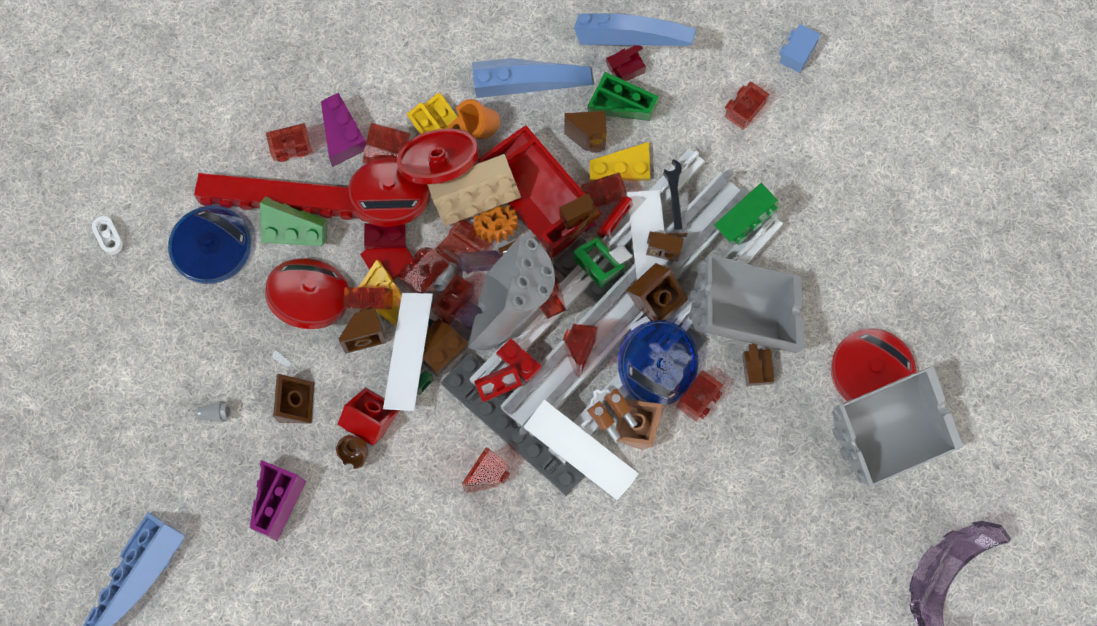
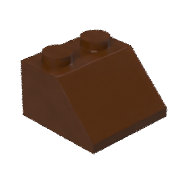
(587, 129)
(657, 293)
(362, 331)
(442, 347)

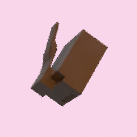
(578, 212)
(665, 246)
(758, 366)

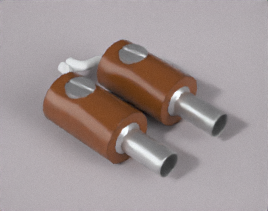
(602, 416)

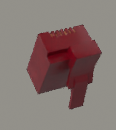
(626, 63)

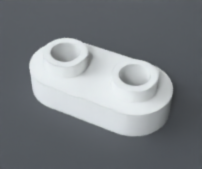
(108, 236)

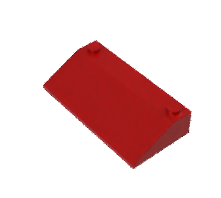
(542, 188)

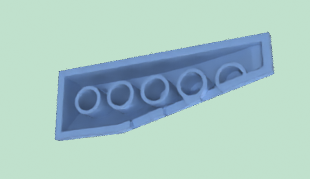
(631, 30)
(525, 76)
(142, 563)

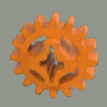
(496, 223)

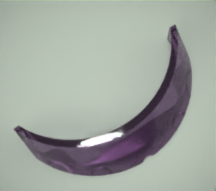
(943, 563)

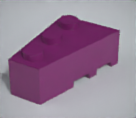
(341, 131)
(274, 500)

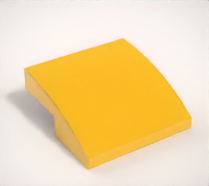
(432, 115)

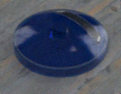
(209, 244)
(658, 362)

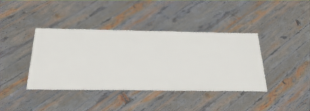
(645, 217)
(408, 351)
(580, 450)

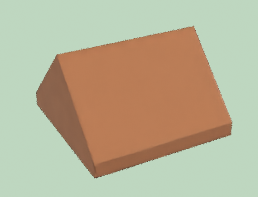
(644, 433)

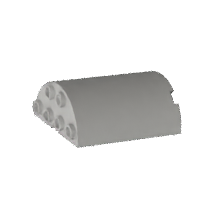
(512, 292)
(748, 304)
(895, 428)

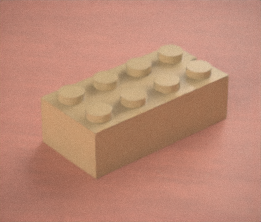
(475, 191)

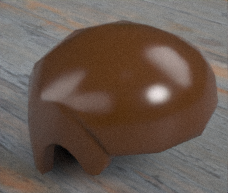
(352, 446)

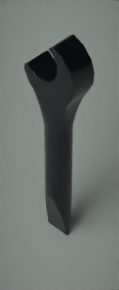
(673, 180)

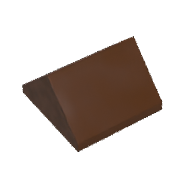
(293, 400)

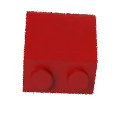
(366, 416)

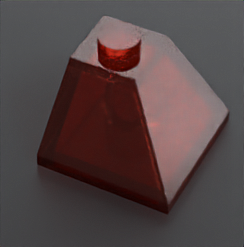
(579, 344)
(486, 473)

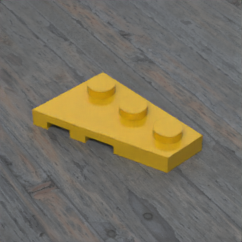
(631, 164)
(379, 278)

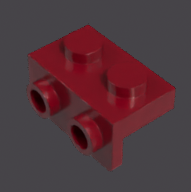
(384, 237)

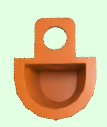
(476, 119)

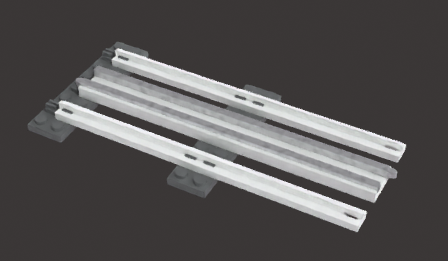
(612, 316)

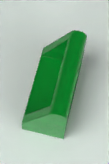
(591, 268)

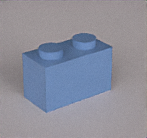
(800, 46)

